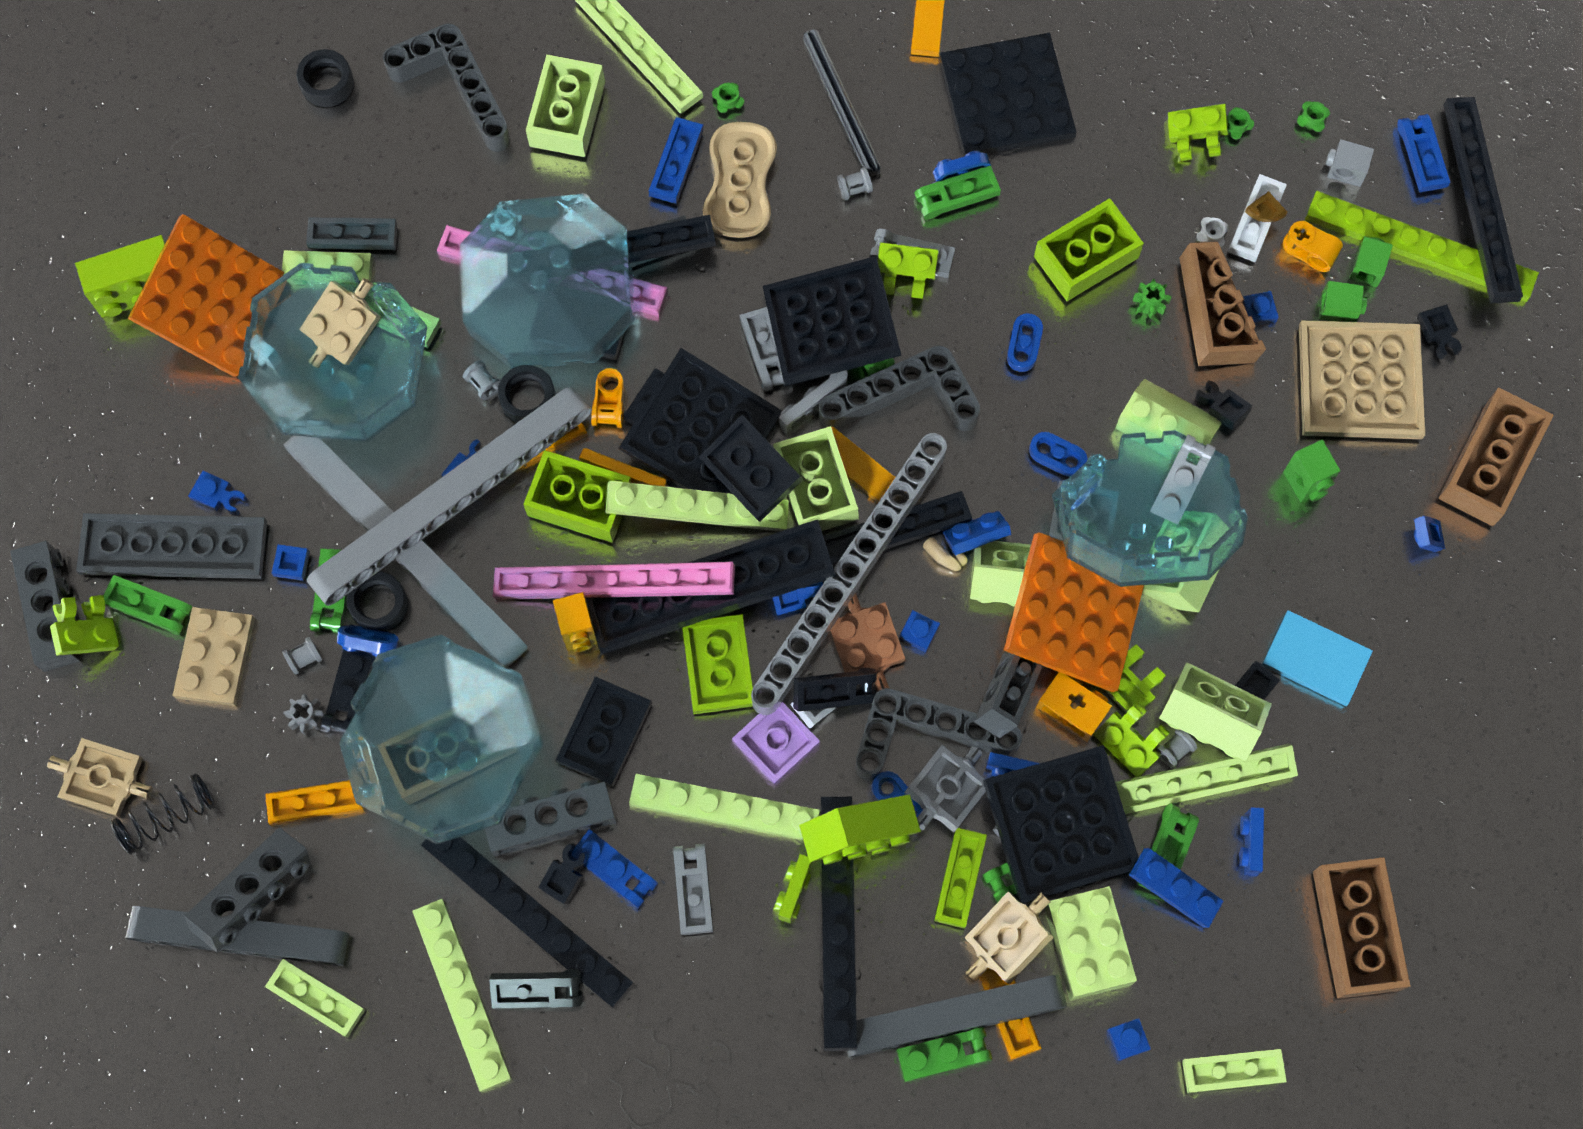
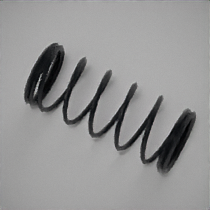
(124, 837)

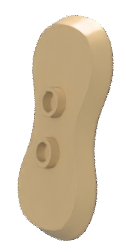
(738, 195)

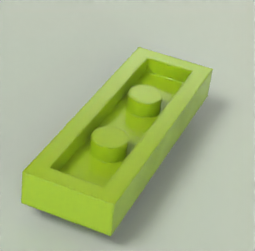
(960, 878)

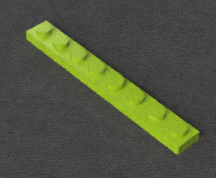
(1407, 240)

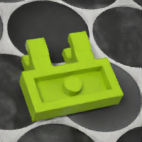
(1198, 123)
(907, 261)
(83, 636)
(1131, 688)
(1129, 745)
(798, 877)

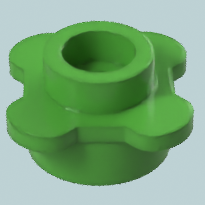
(725, 90)
(1316, 109)
(1242, 117)

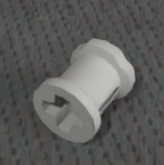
(854, 183)
(481, 380)
(302, 655)
(1176, 748)

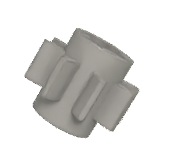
(297, 720)

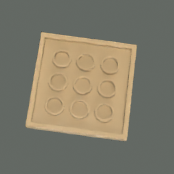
(1361, 380)

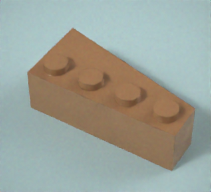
(1216, 312)

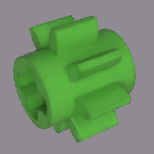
(1151, 298)

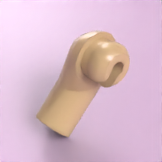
(943, 557)

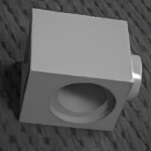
(1349, 162)

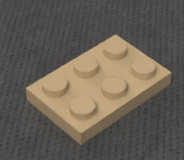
(214, 656)

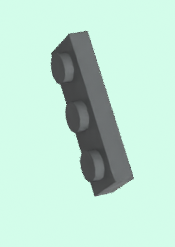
(351, 233)

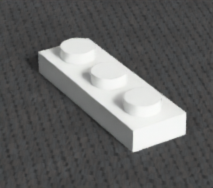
(1251, 232)

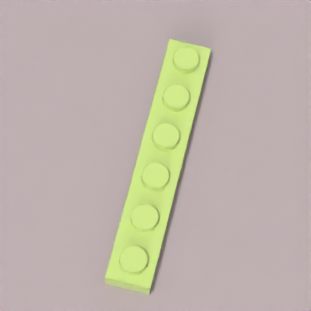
(643, 52)
(689, 506)
(1206, 778)
(720, 806)
(462, 995)

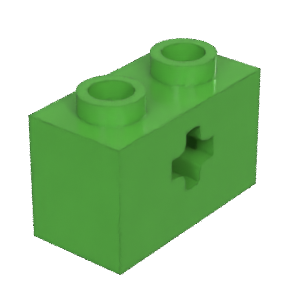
(1311, 472)

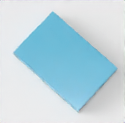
(1317, 658)

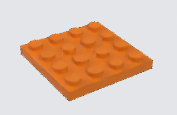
(203, 294)
(1072, 617)

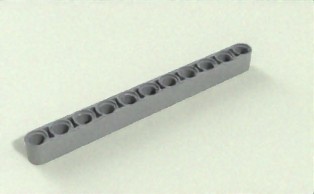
(448, 496)
(419, 560)
(846, 586)

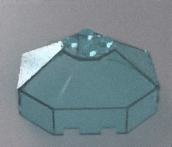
(547, 281)
(336, 398)
(1115, 535)
(440, 739)

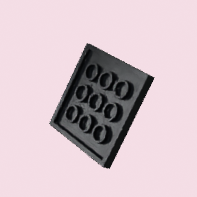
(1007, 94)
(831, 321)
(687, 416)
(1061, 824)

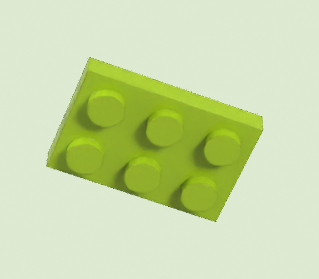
(718, 664)

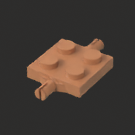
(867, 640)

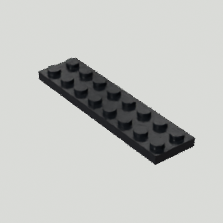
(761, 572)

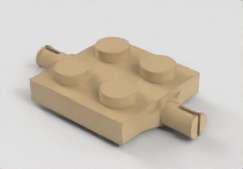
(340, 322)
(100, 777)
(1008, 937)

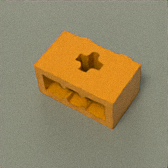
(575, 622)
(1082, 720)

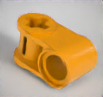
(1315, 248)
(608, 404)

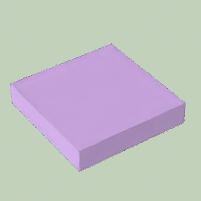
(776, 742)

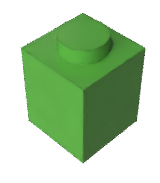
(1370, 261)
(1342, 302)

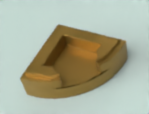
(1266, 209)

